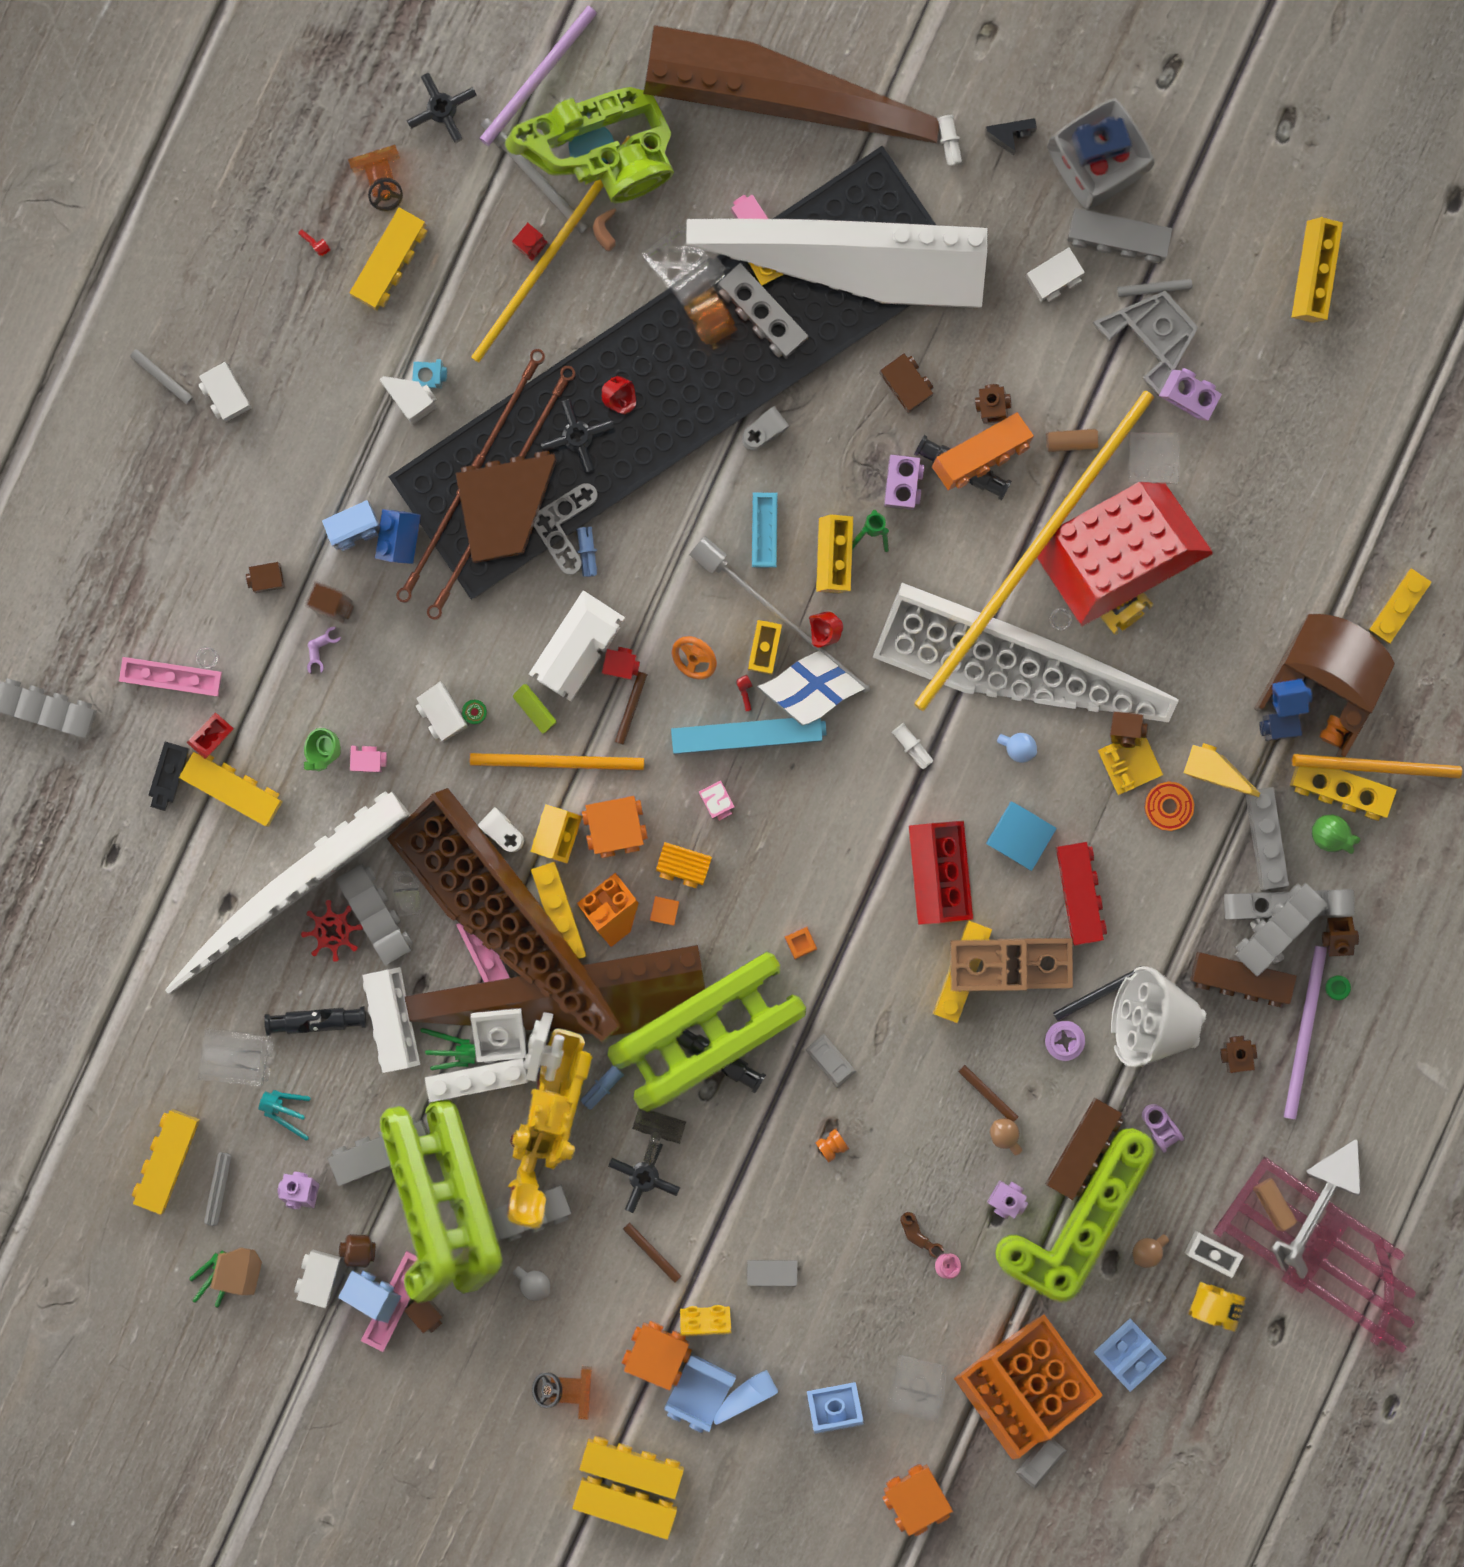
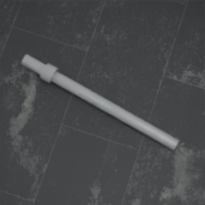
(536, 178)

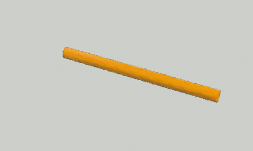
(556, 761)
(1379, 766)

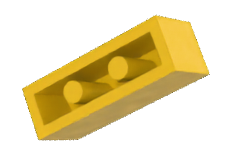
(834, 554)

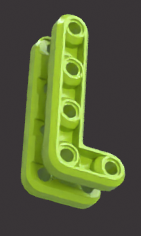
(723, 1046)
(420, 1197)
(1091, 1214)

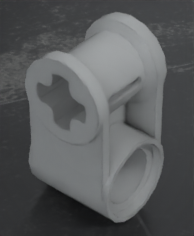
(767, 427)

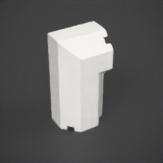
(576, 645)

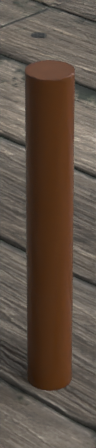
(631, 708)
(988, 1093)
(638, 1238)

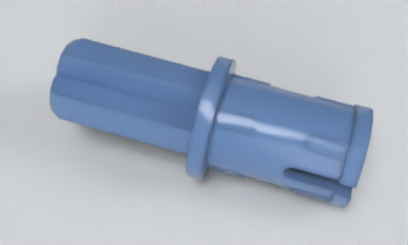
(587, 551)
(602, 1087)

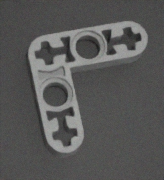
(557, 519)

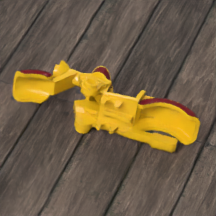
(547, 1128)

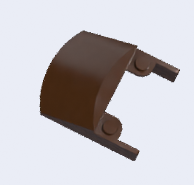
(1340, 660)

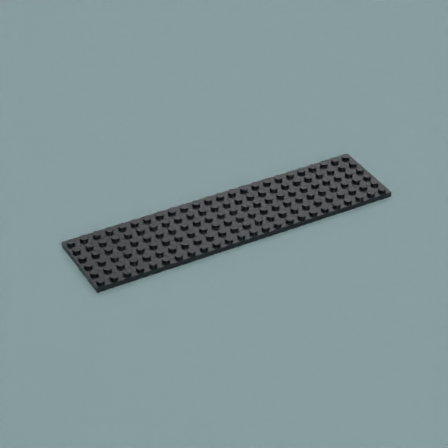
(680, 383)

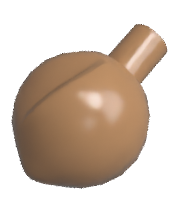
(1005, 1135)
(1149, 1251)

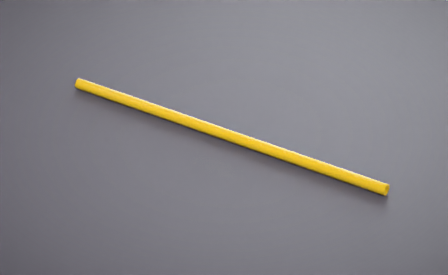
(1033, 551)

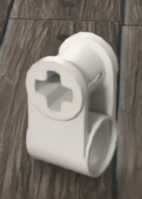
(498, 828)

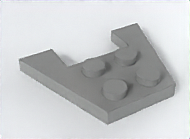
(1160, 327)

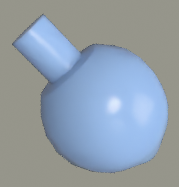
(1020, 746)

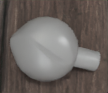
(533, 1285)

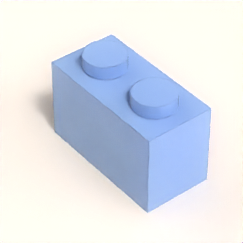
(369, 1296)

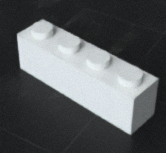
(390, 1020)
(476, 1079)

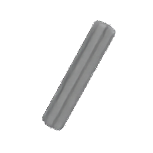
(217, 1189)

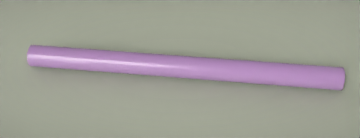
(538, 76)
(1305, 1032)

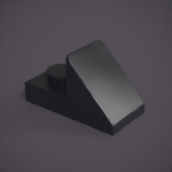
(1003, 133)

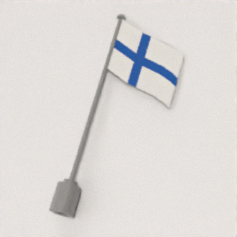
(809, 685)

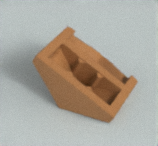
(237, 1272)

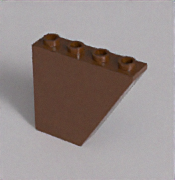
(503, 504)

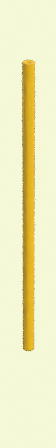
(539, 269)

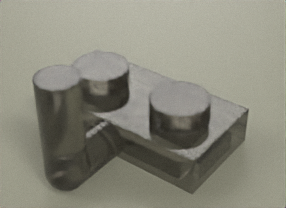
(658, 1127)

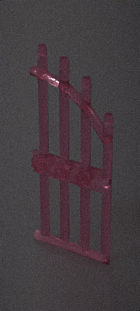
(1318, 1247)

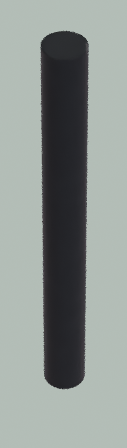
(1091, 997)

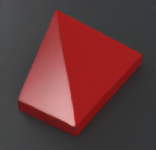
(210, 735)

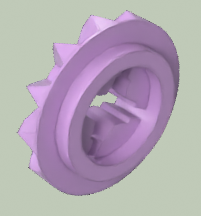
(1074, 1047)

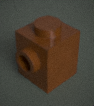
(1128, 729)

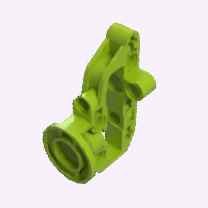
(631, 167)

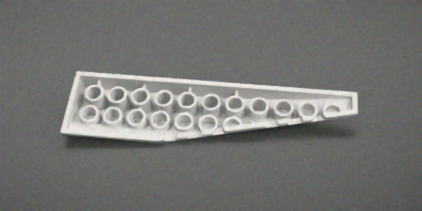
(865, 258)
(1008, 660)
(299, 879)

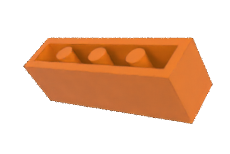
(983, 451)

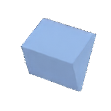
(835, 1407)

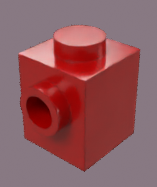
(621, 663)

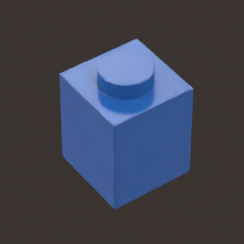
(1291, 697)

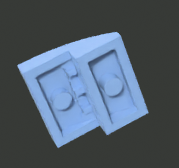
(1130, 1355)

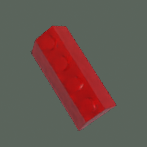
(940, 872)

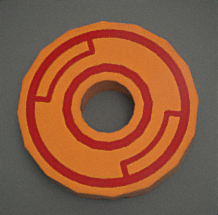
(1182, 813)

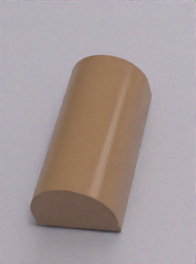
(1072, 440)
(1275, 1205)

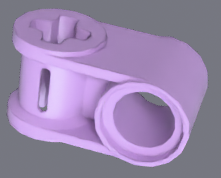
(1164, 1130)

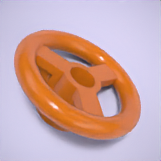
(695, 654)

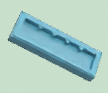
(764, 530)

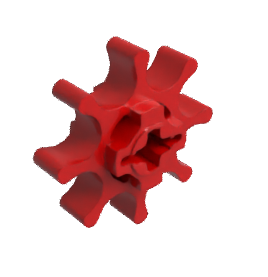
(339, 921)

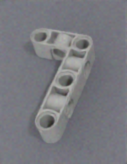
(1243, 905)

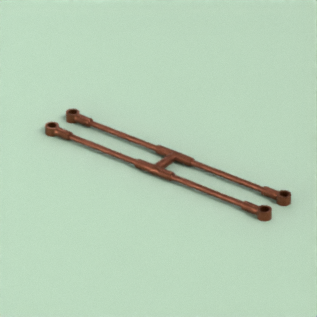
(478, 462)

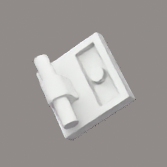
(542, 1054)

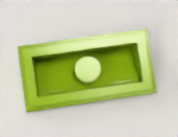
(534, 708)

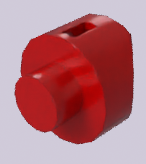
(619, 392)
(825, 629)

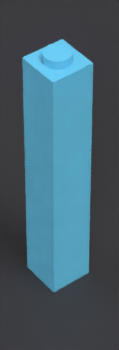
(745, 735)

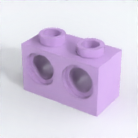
(1188, 399)
(896, 481)

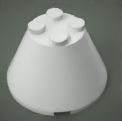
(1153, 1018)

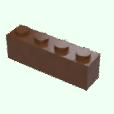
(330, 602)
(1236, 977)
(1084, 1148)

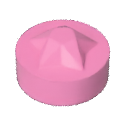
(948, 1266)

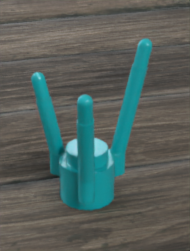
(273, 1104)

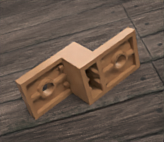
(1011, 964)

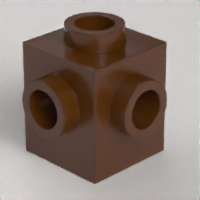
(993, 403)
(1340, 936)
(1245, 1061)

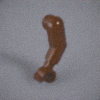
(914, 1234)

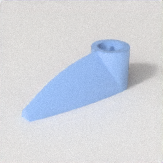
(746, 1396)

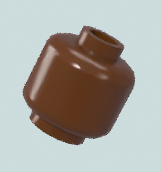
(357, 1250)

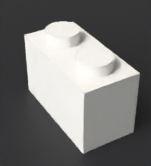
(1055, 275)
(224, 391)
(1213, 1254)
(318, 1278)

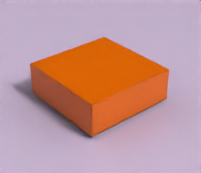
(664, 910)
(800, 943)

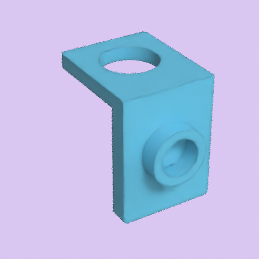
(438, 371)

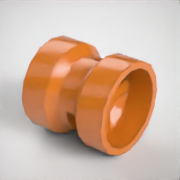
(1334, 732)
(832, 1145)

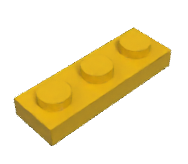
(1400, 606)

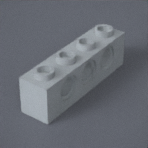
(740, 279)

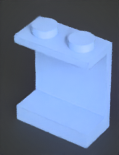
(699, 1393)

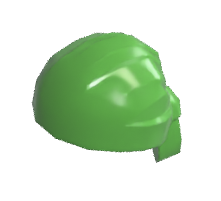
(321, 749)
(1333, 834)

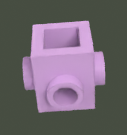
(298, 1190)
(1001, 1193)

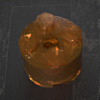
(711, 315)

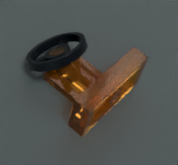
(379, 175)
(565, 1390)

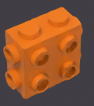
(614, 826)
(657, 1355)
(916, 1500)

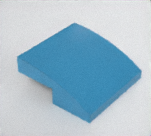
(1021, 836)

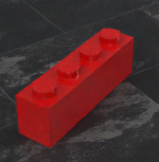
(1080, 893)

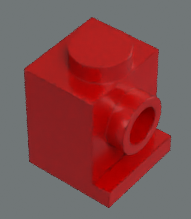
(529, 242)

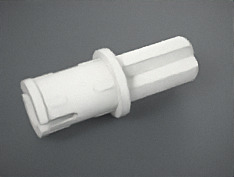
(950, 140)
(912, 746)

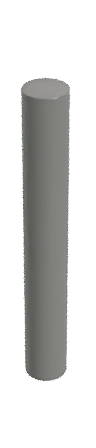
(1154, 287)
(161, 376)

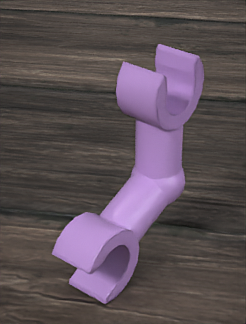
(314, 646)

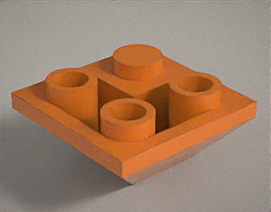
(610, 909)

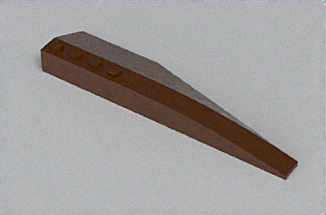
(765, 82)
(493, 903)
(633, 987)

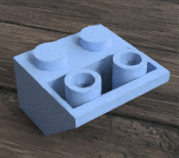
(351, 525)

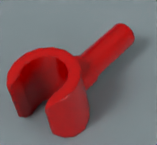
(320, 247)
(743, 684)

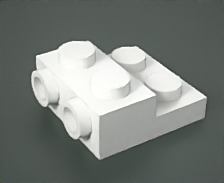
(499, 1035)

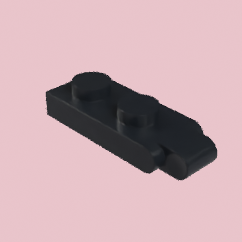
(167, 775)

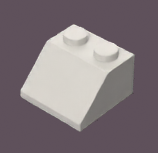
(410, 397)
(441, 712)

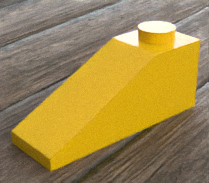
(1214, 768)

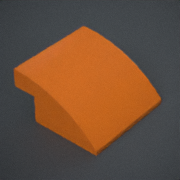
(1028, 1387)

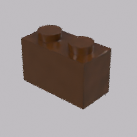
(906, 382)

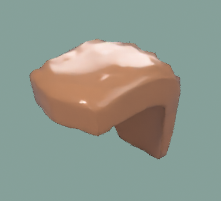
(600, 231)

